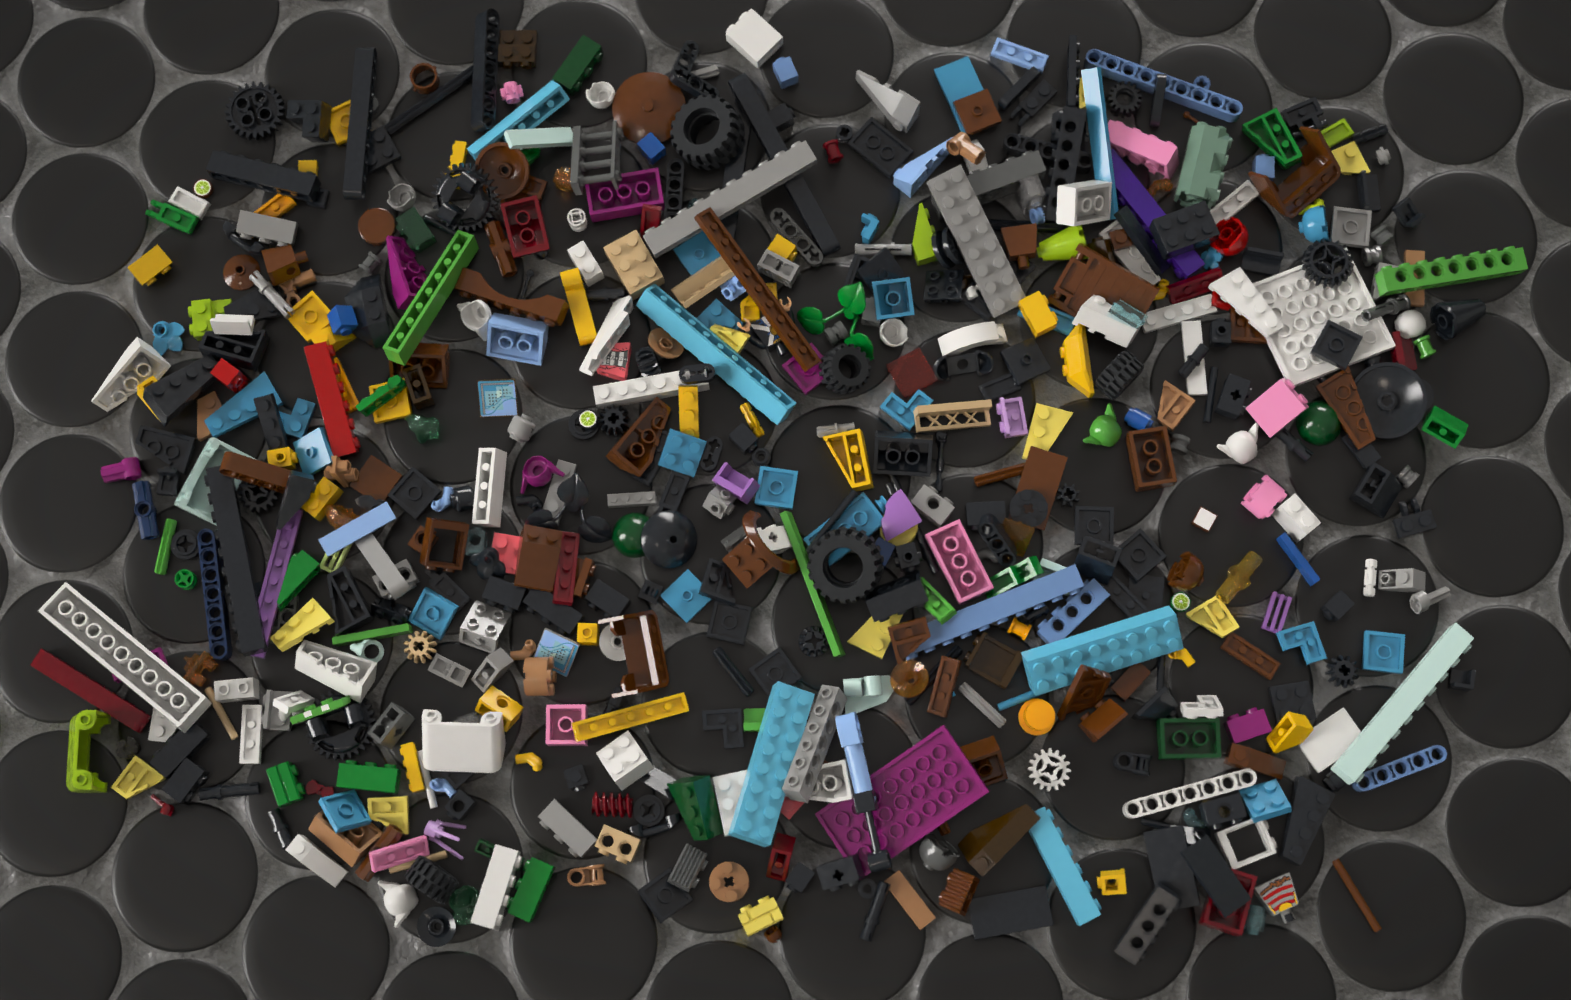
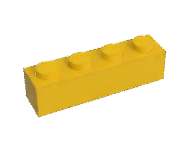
(459, 154)
(413, 768)

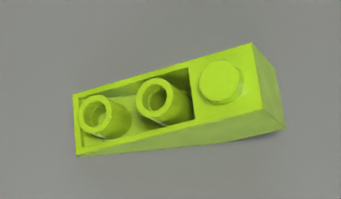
(922, 242)

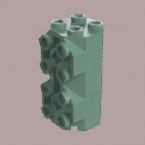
(1203, 165)

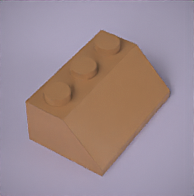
(350, 844)

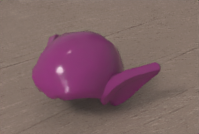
(538, 472)

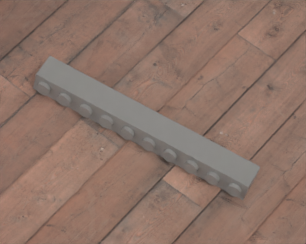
(732, 197)

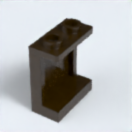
(992, 660)

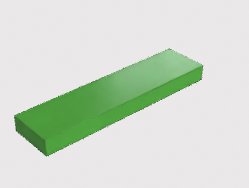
(375, 634)

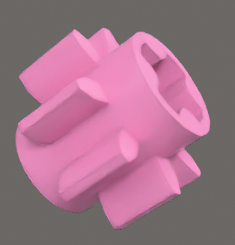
(511, 92)

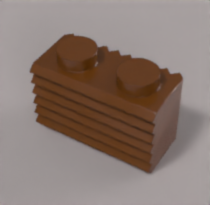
(958, 891)

